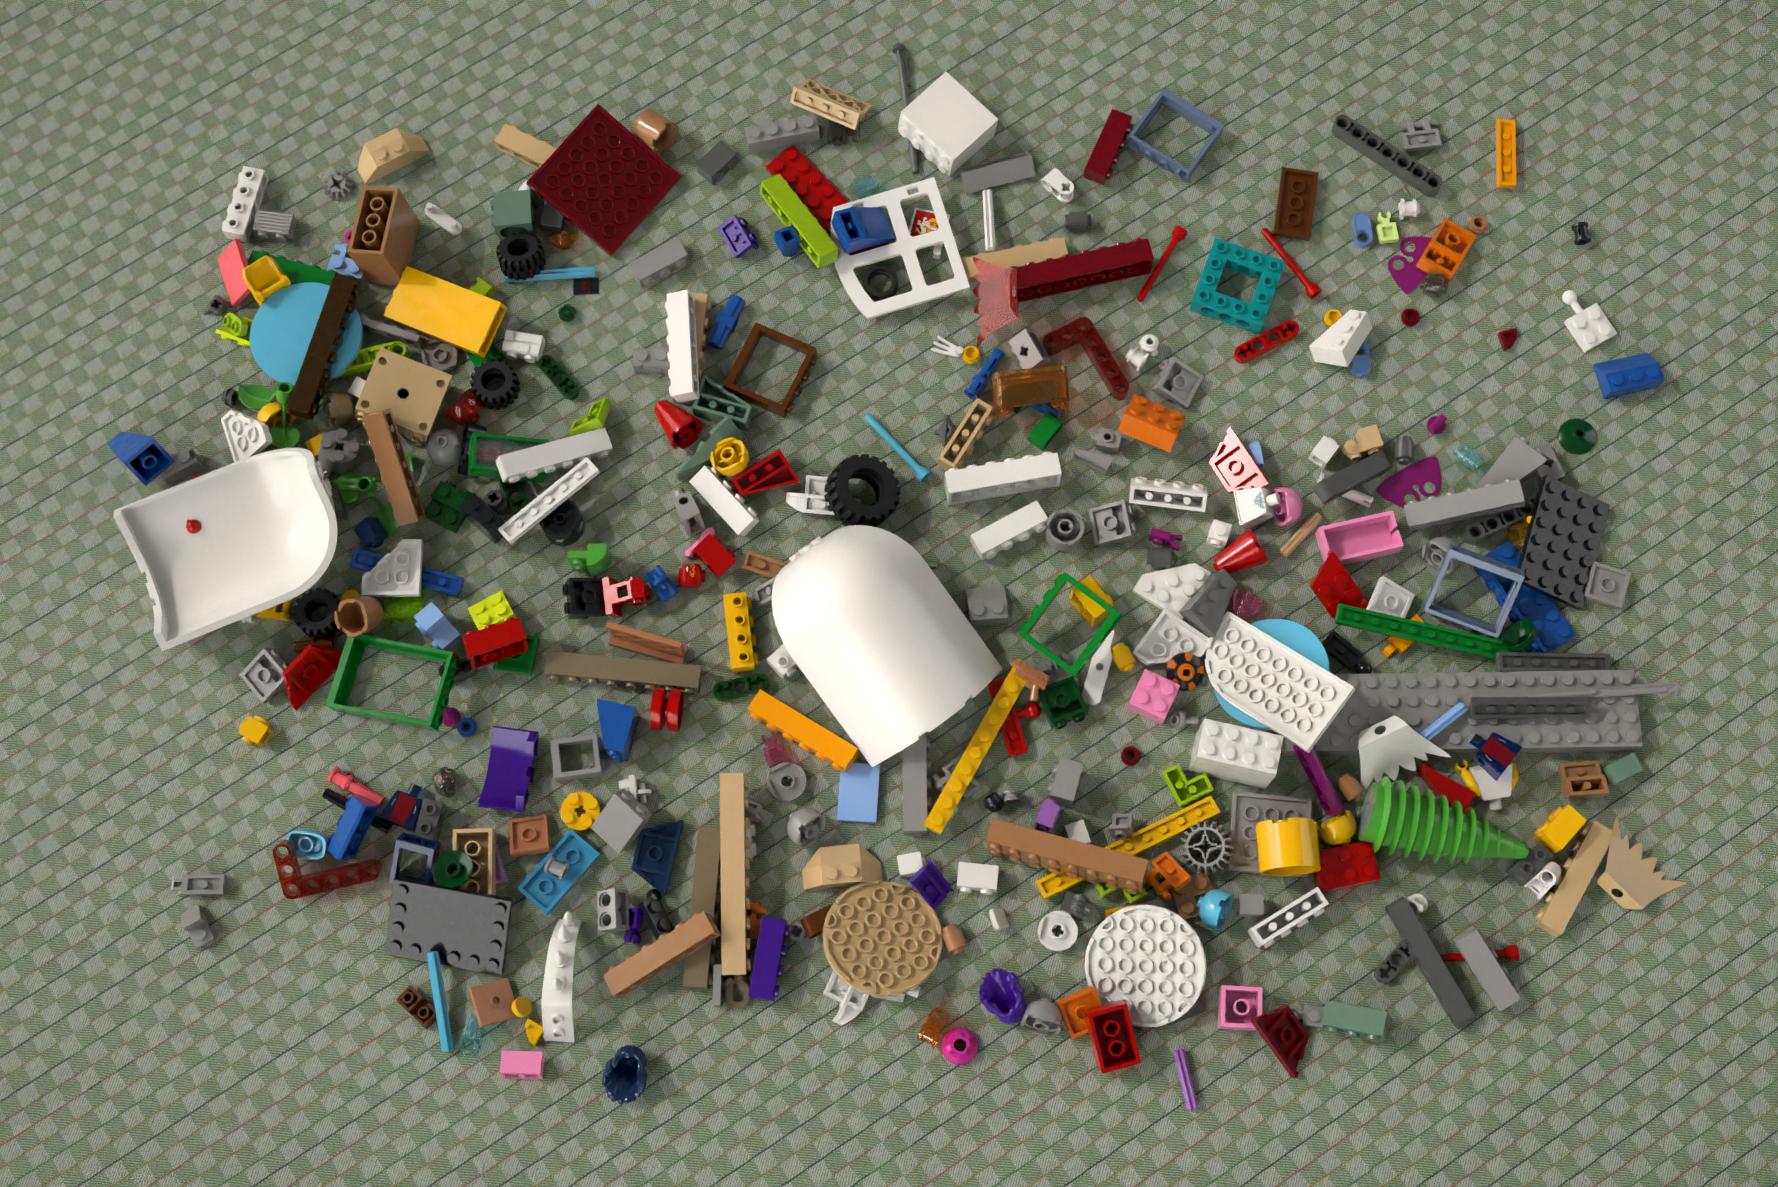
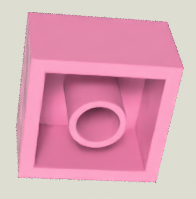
(1153, 696)
(1238, 1007)

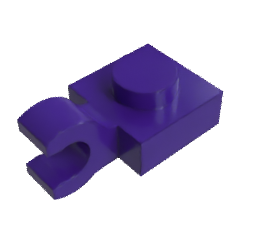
(635, 923)

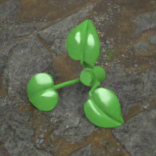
(257, 396)
(352, 484)

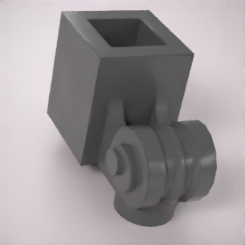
(1076, 905)

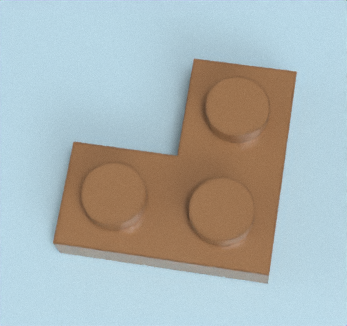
(1185, 897)

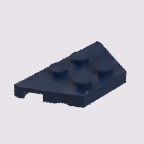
(657, 854)

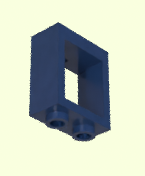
(418, 845)

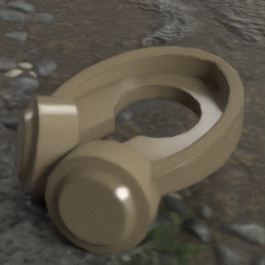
(728, 985)

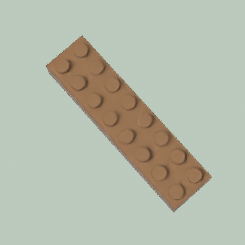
(1067, 856)

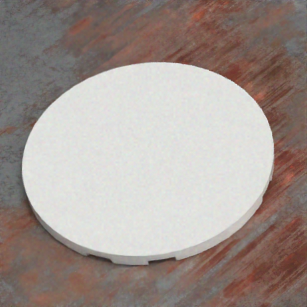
(1148, 962)

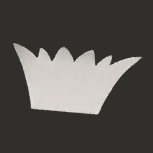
(1390, 749)

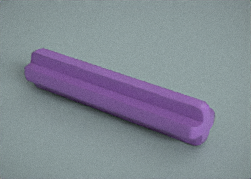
(1185, 1079)

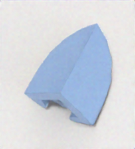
(1255, 451)

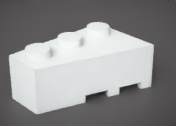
(1342, 339)

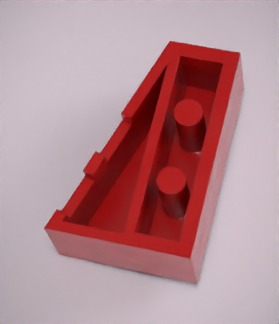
(765, 474)

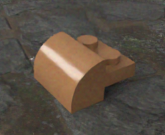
(1582, 780)

